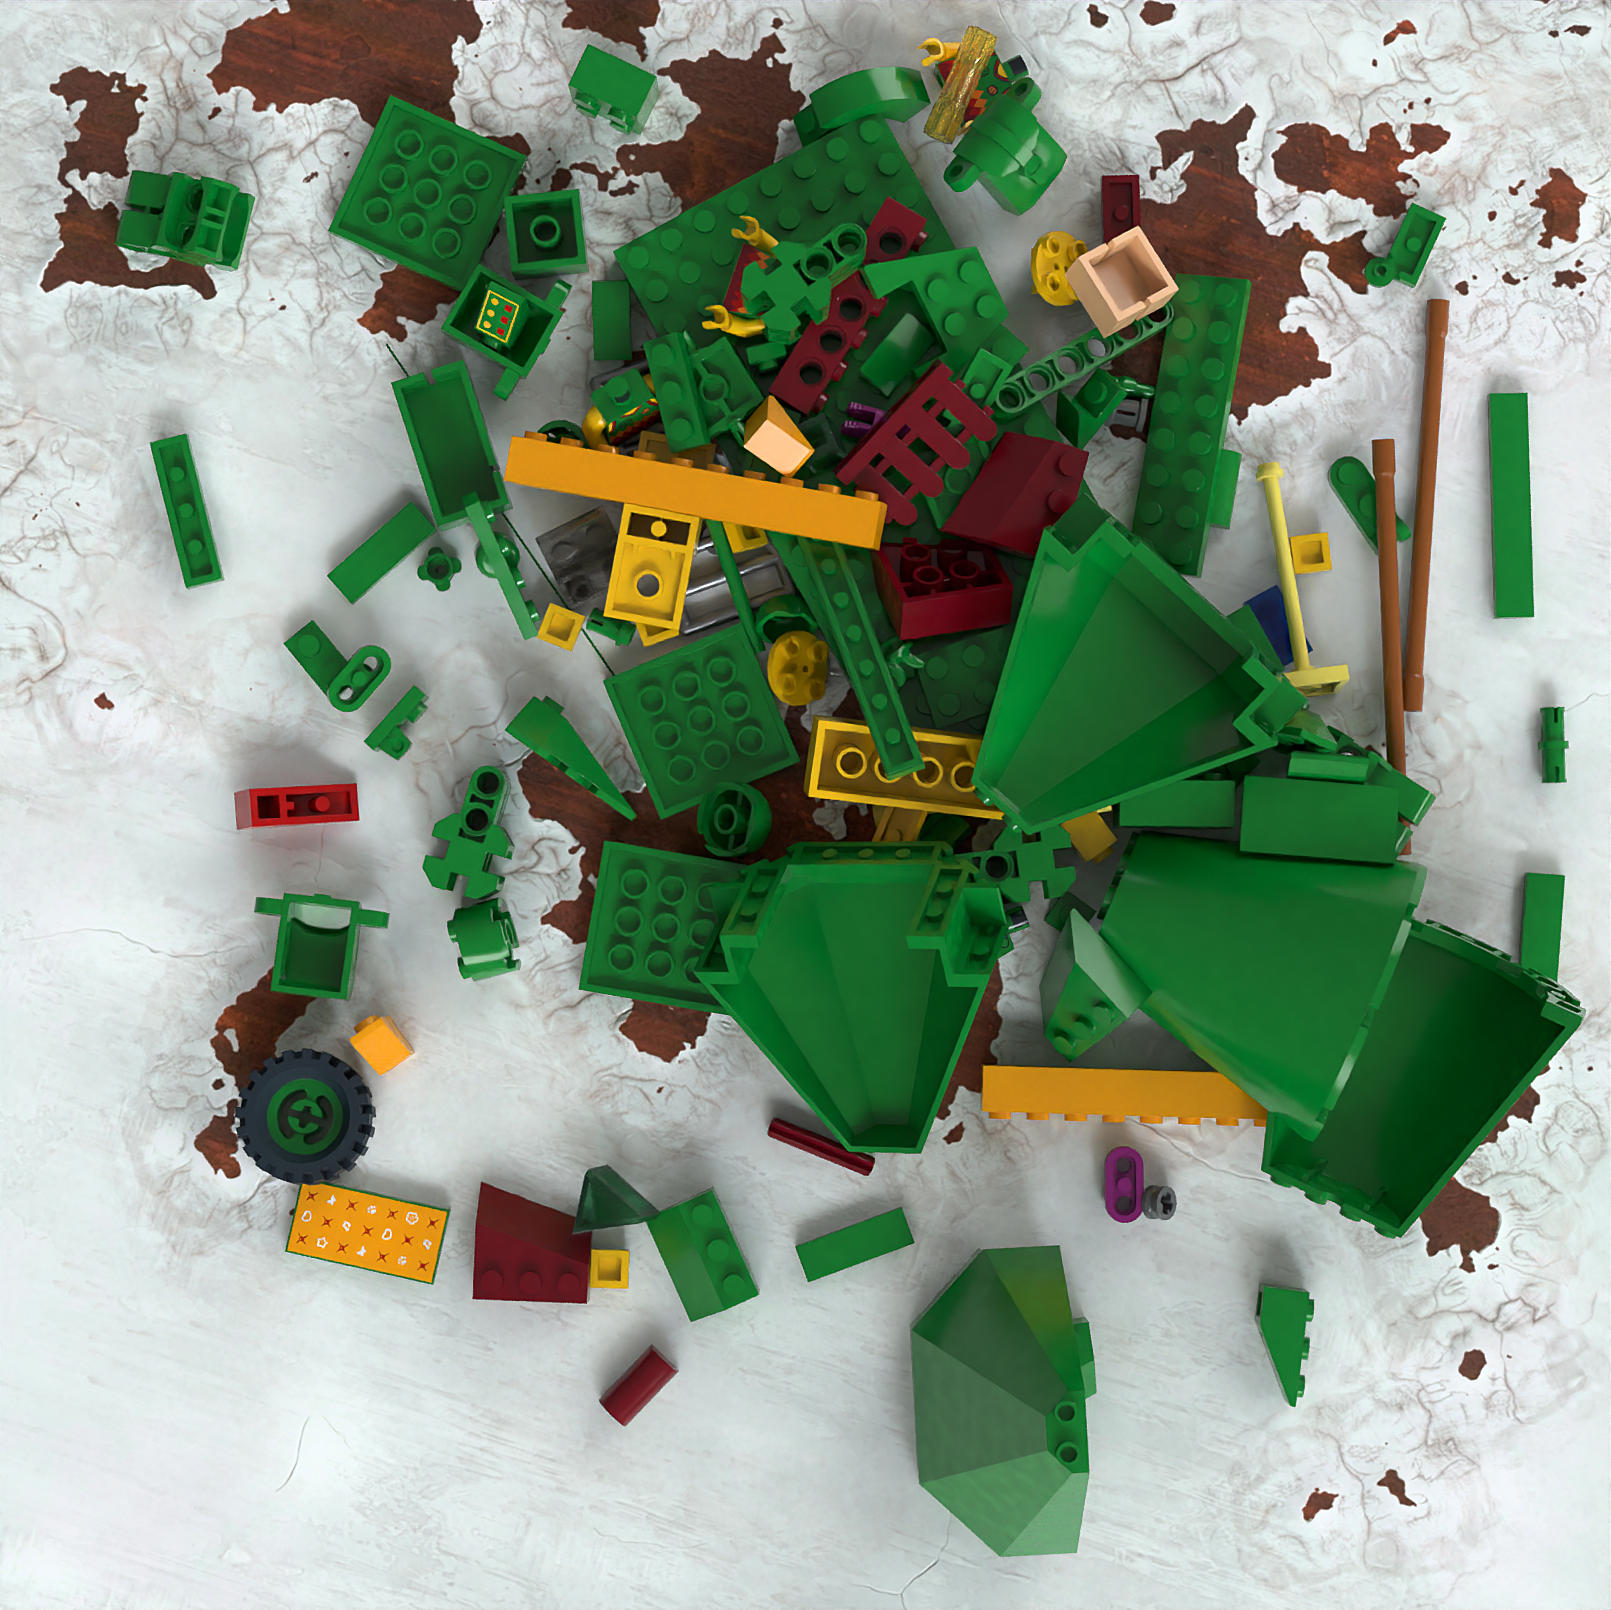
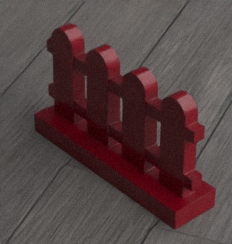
(895, 451)

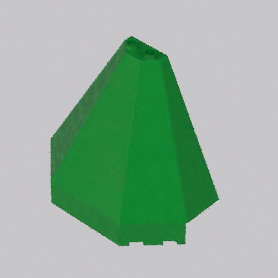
(1118, 681)
(858, 977)
(1003, 1402)

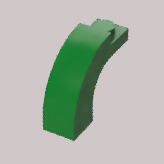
(886, 90)

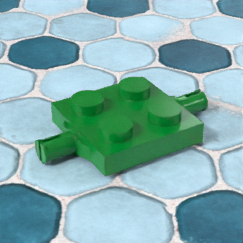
(723, 386)

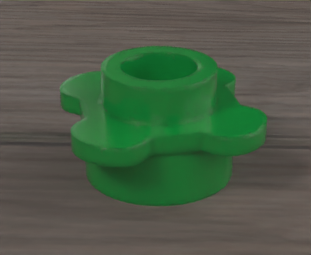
(435, 559)

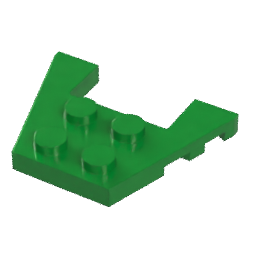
(954, 296)

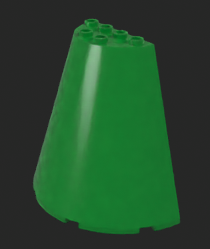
(1262, 959)
(1432, 1080)

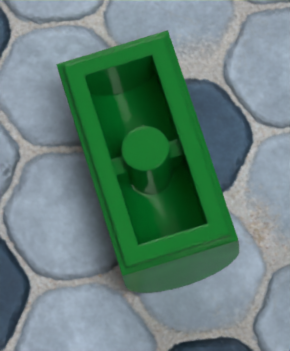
(1226, 489)

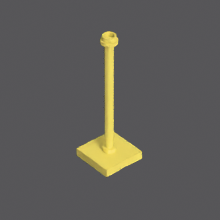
(1305, 678)

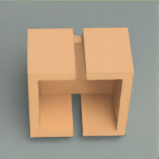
(1124, 283)

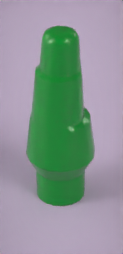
(1135, 388)

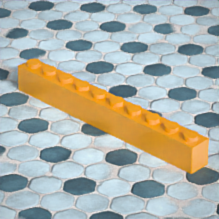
(696, 492)

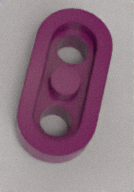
(1123, 1184)

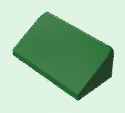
(897, 354)
(1327, 767)

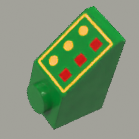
(501, 318)

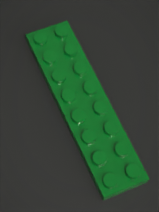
(1190, 418)

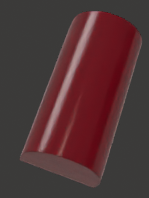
(638, 1385)

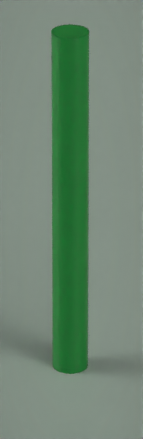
(735, 583)

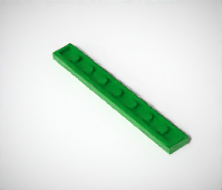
(862, 657)

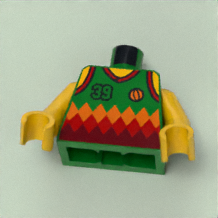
(994, 78)
(731, 314)
(621, 409)

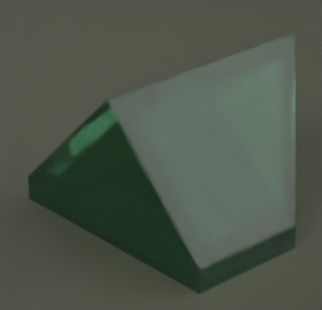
(610, 1202)

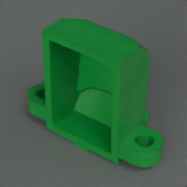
(1008, 151)
(533, 339)
(317, 943)

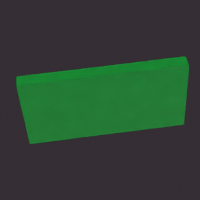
(1319, 820)

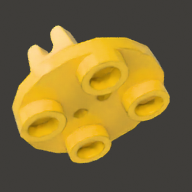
(1050, 261)
(798, 668)

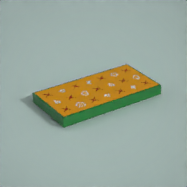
(368, 1231)

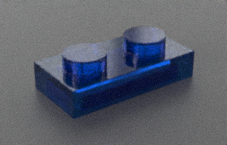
(1271, 615)

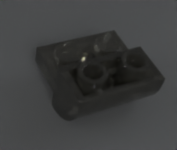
(581, 555)

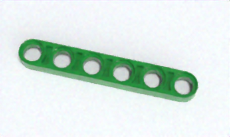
(1083, 359)

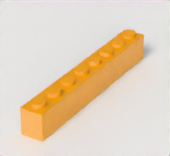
(1115, 1094)

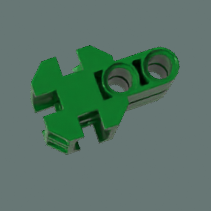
(185, 219)
(793, 288)
(1413, 798)
(472, 850)
(1027, 863)

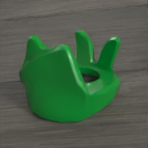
(900, 660)

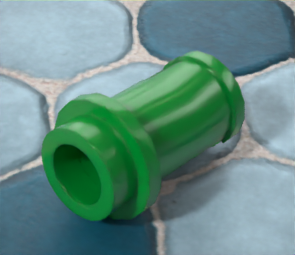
(615, 629)

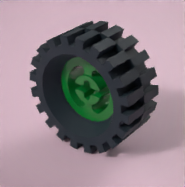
(320, 1077)

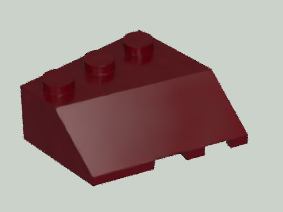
(1019, 493)
(528, 1251)

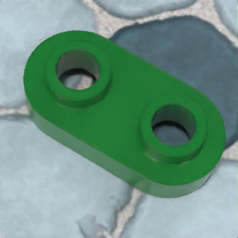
(358, 678)

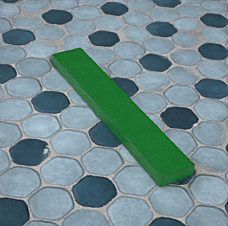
(1510, 505)

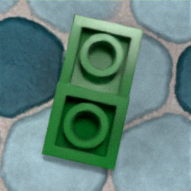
(611, 320)

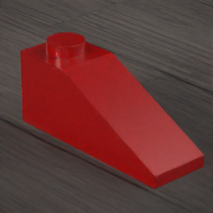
(296, 806)

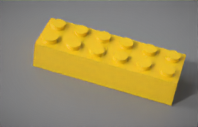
(848, 768)

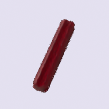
(820, 1146)

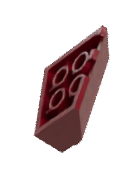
(941, 586)

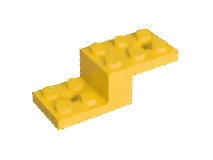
(656, 545)

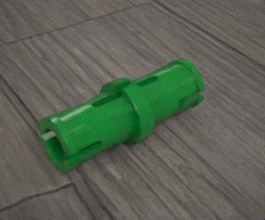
(1553, 745)

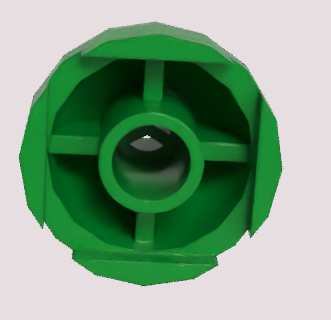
(734, 819)

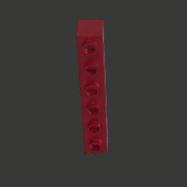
(788, 388)

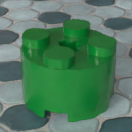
(484, 940)

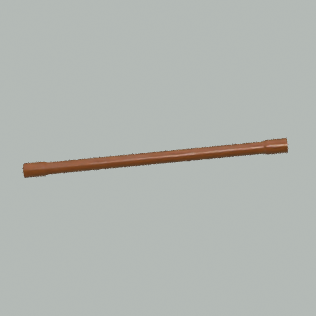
(1436, 331)
(1384, 470)

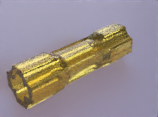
(961, 82)

